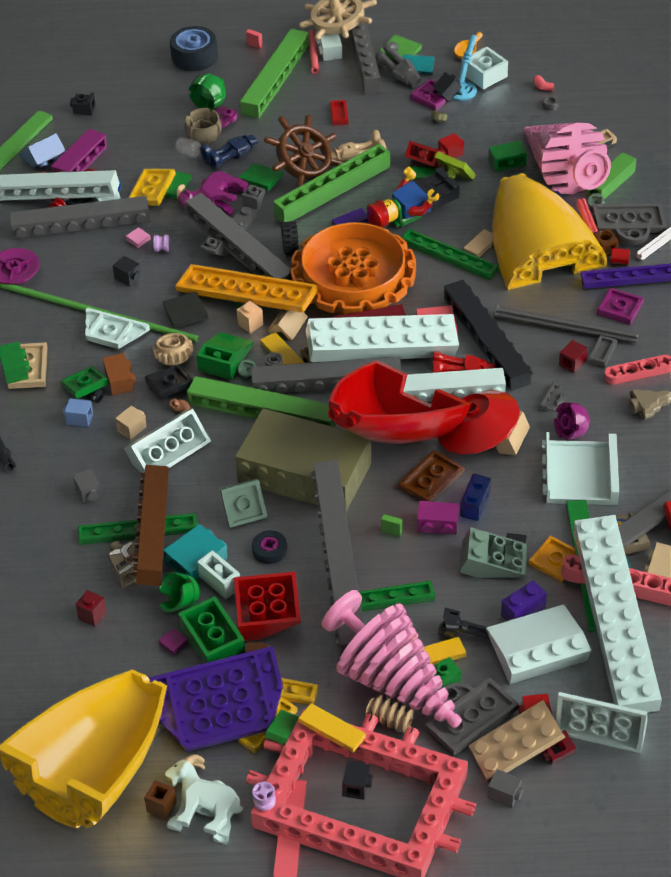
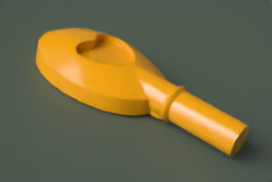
(461, 47)

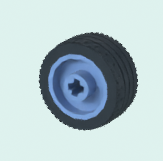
(193, 48)

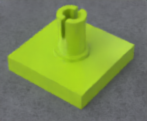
(455, 166)

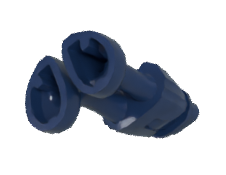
(234, 147)

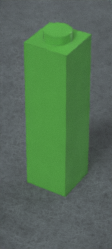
(621, 169)

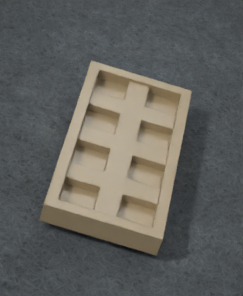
(517, 740)

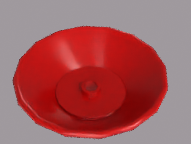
(487, 423)

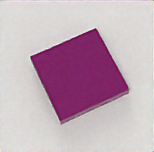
(620, 306)

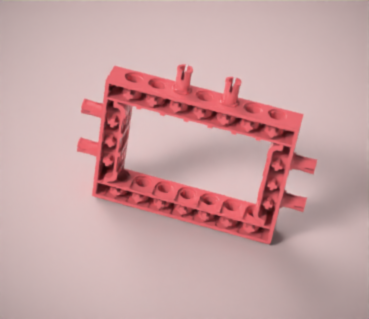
(352, 842)

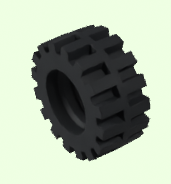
(289, 236)

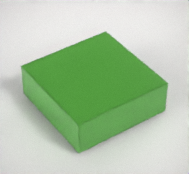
(391, 525)

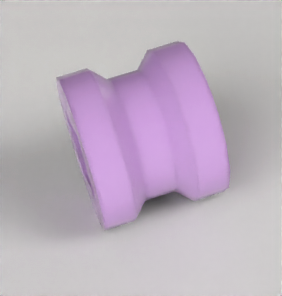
(161, 243)
(264, 790)

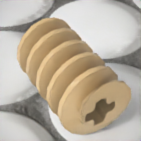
(389, 714)

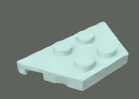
(112, 329)

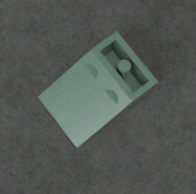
(484, 556)

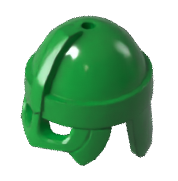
(181, 592)

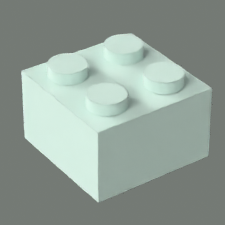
(486, 68)

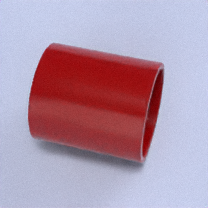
(620, 256)

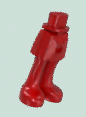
(443, 363)

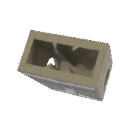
(121, 562)

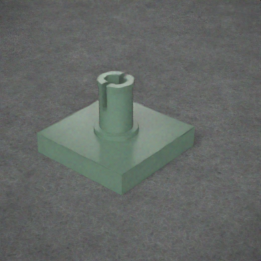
(243, 502)

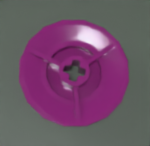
(17, 265)

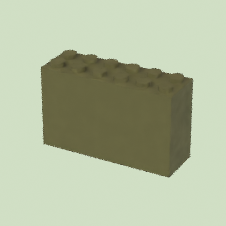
(284, 450)

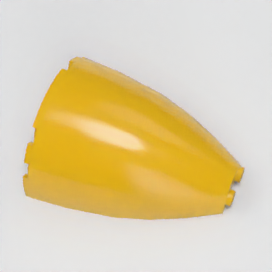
(539, 233)
(86, 748)

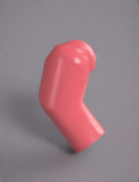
(540, 83)

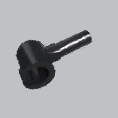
(96, 396)

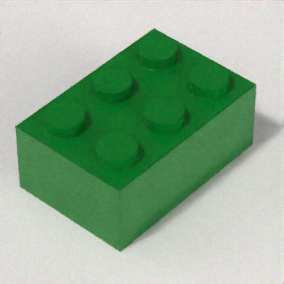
(211, 631)

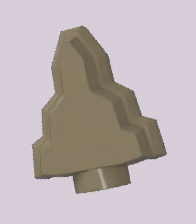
(648, 402)

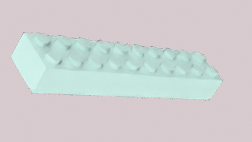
(616, 614)

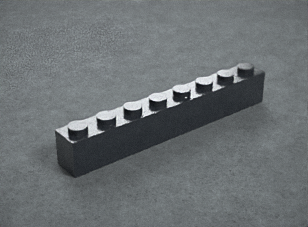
(487, 334)

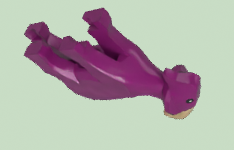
(216, 188)

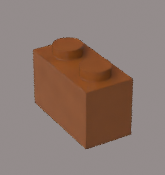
(118, 373)

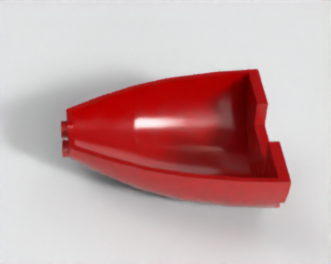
(376, 408)

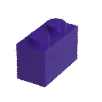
(524, 602)

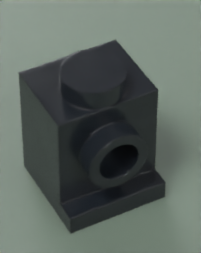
(83, 104)

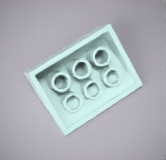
(538, 643)
(601, 722)

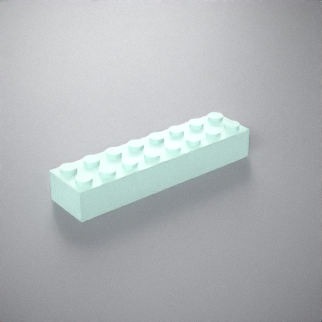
(381, 337)

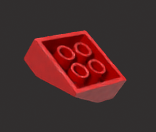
(266, 604)

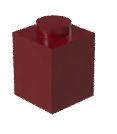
(573, 356)
(91, 608)

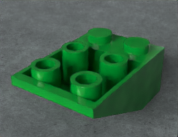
(223, 355)

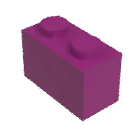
(437, 517)

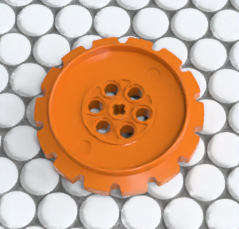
(355, 267)

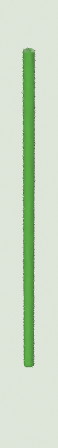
(79, 306)

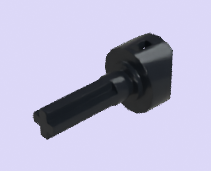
(453, 623)

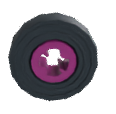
(269, 555)

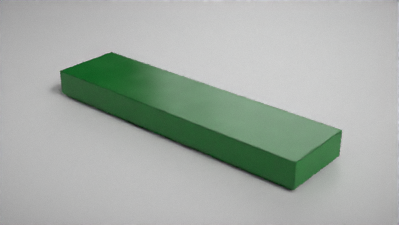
(400, 594)

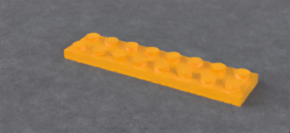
(247, 287)

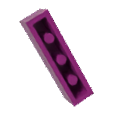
(81, 153)

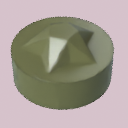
(439, 116)

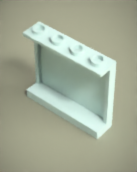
(581, 471)

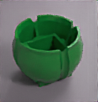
(207, 91)

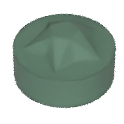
(595, 199)
(244, 368)

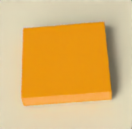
(550, 557)

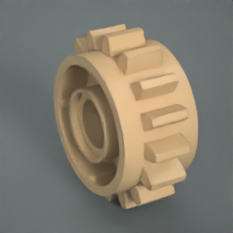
(173, 349)

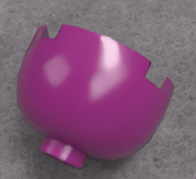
(571, 421)

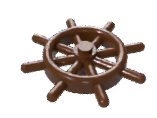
(303, 151)

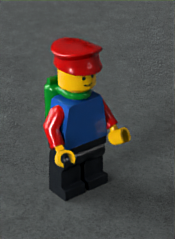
(413, 199)

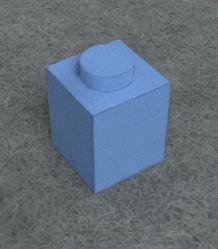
(78, 412)

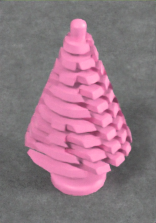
(569, 156)
(390, 658)

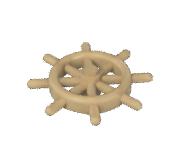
(336, 12)

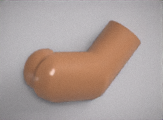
(179, 405)

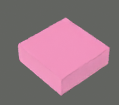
(138, 237)

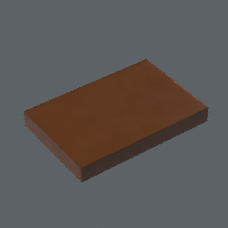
(431, 477)

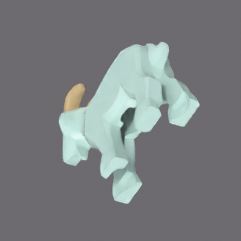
(203, 797)

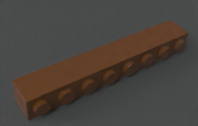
(152, 525)

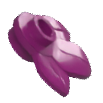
(226, 115)

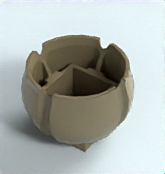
(203, 126)

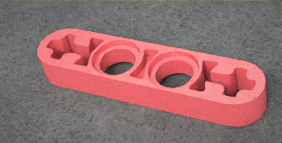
(617, 374)

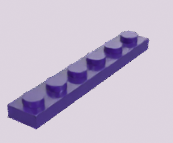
(626, 276)

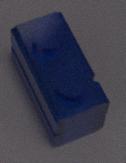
(475, 497)

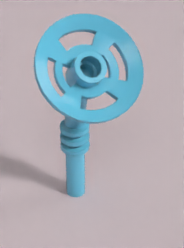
(465, 83)

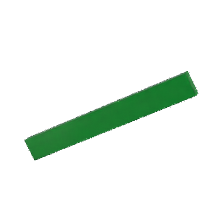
(577, 511)

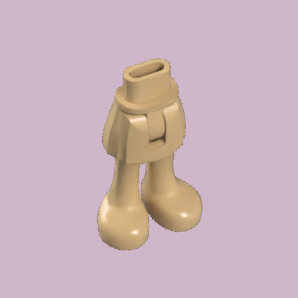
(349, 150)

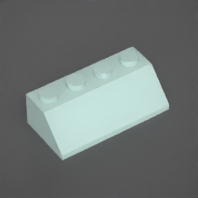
(168, 442)

